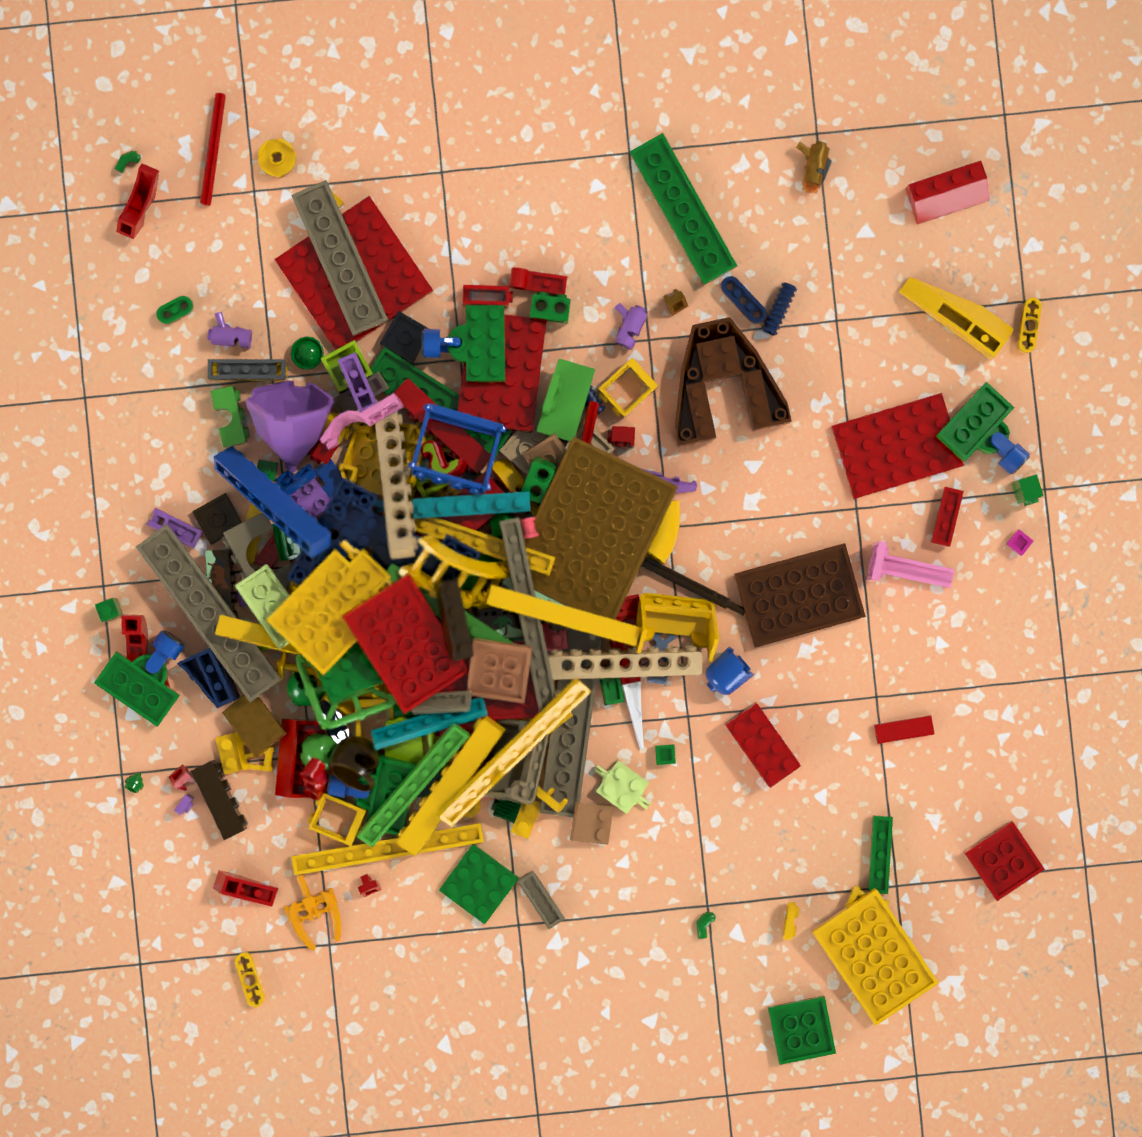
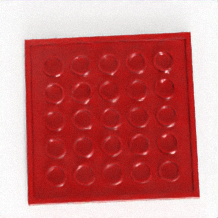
(385, 259)

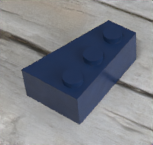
(211, 677)

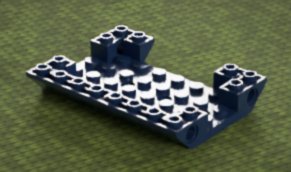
(361, 527)

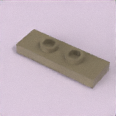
(445, 702)
(541, 899)

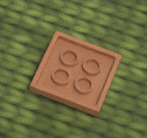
(499, 670)

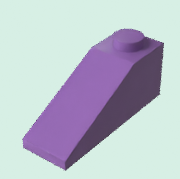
(357, 382)

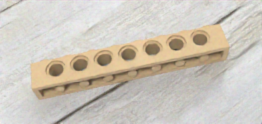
(398, 546)
(691, 666)

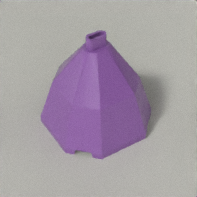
(290, 418)

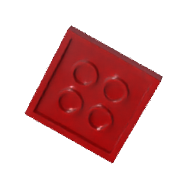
(1004, 860)

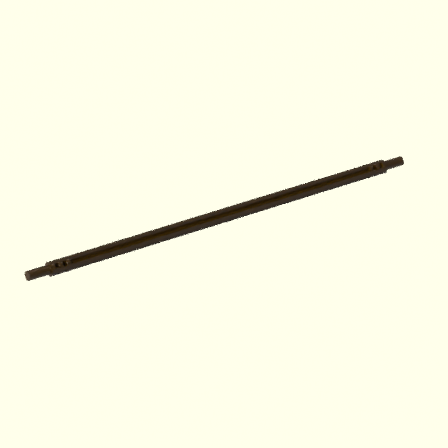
(654, 566)

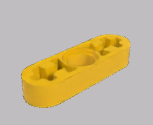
(1026, 310)
(241, 967)

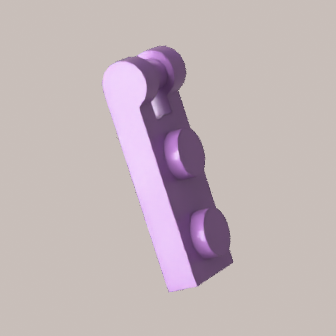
(186, 533)

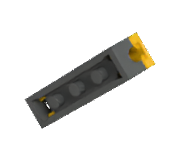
(247, 370)

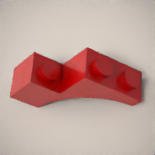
(141, 198)

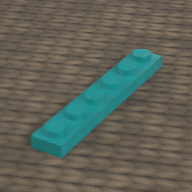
(471, 505)
(426, 724)

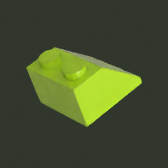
(334, 369)

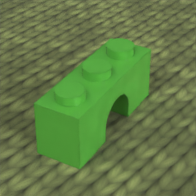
(235, 432)

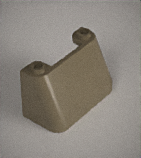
(523, 779)

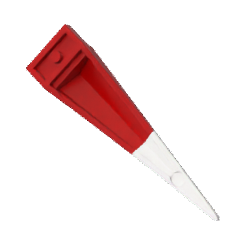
(631, 685)

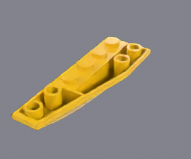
(964, 318)

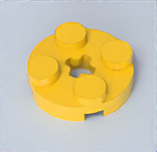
(275, 147)

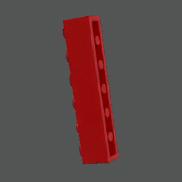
(448, 435)

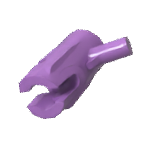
(632, 324)
(227, 336)

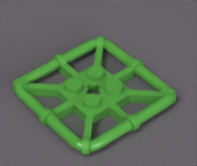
(326, 723)

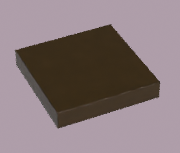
(217, 518)

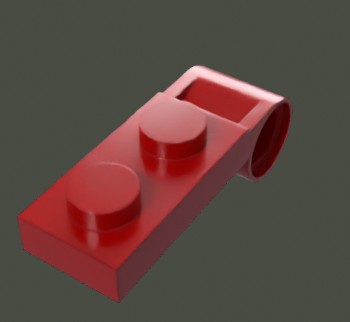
(537, 281)

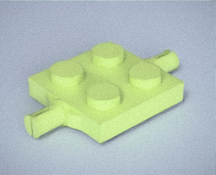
(622, 787)

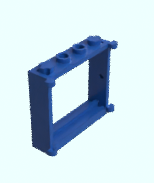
(464, 421)

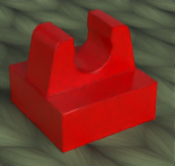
(181, 776)
(369, 887)

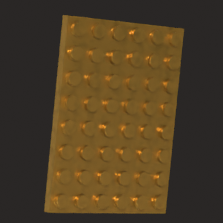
(598, 527)

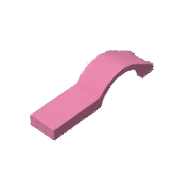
(369, 416)

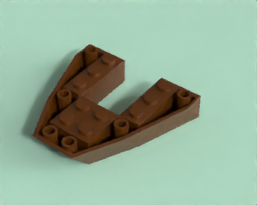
(716, 353)

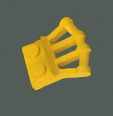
(234, 756)

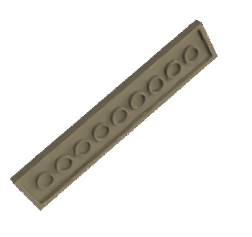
(203, 608)
(570, 741)

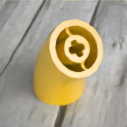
(666, 535)

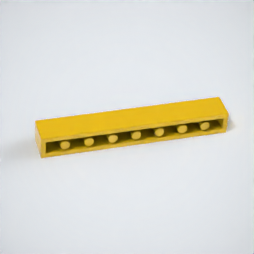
(454, 779)

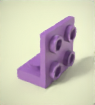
(311, 497)

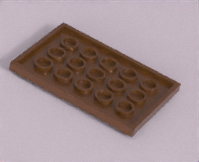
(799, 595)

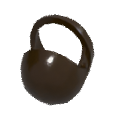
(354, 757)

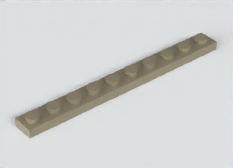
(530, 626)

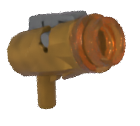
(816, 166)

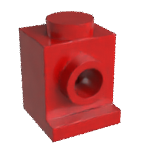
(622, 436)

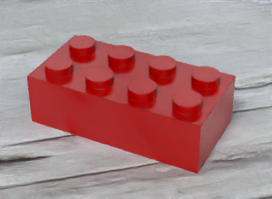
(762, 744)

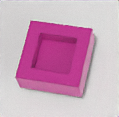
(1019, 542)

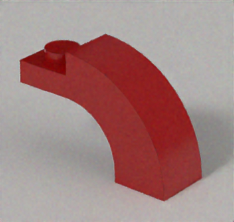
(136, 634)

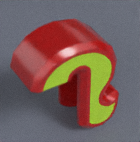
(433, 453)

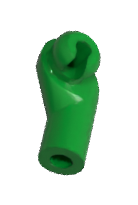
(126, 158)
(703, 921)

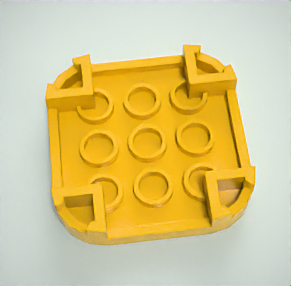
(362, 456)

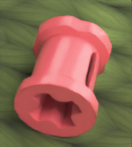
(528, 528)

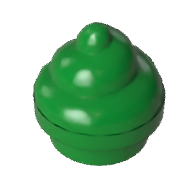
(134, 783)

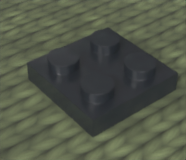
(404, 337)

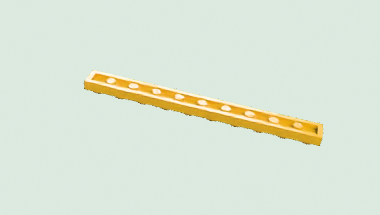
(513, 752)
(383, 850)

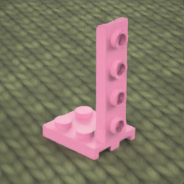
(882, 564)

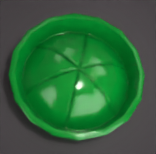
(307, 352)

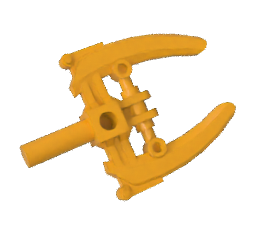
(310, 904)

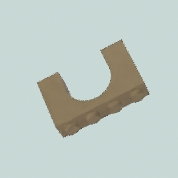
(240, 537)

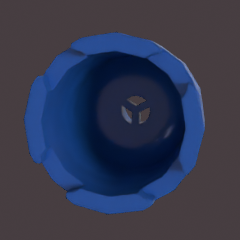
(727, 673)

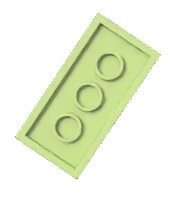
(264, 596)

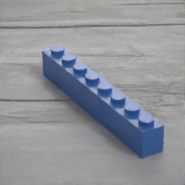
(272, 501)

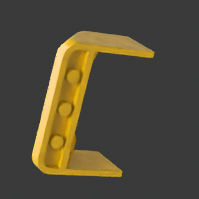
(678, 617)

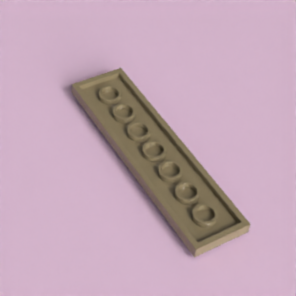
(339, 258)

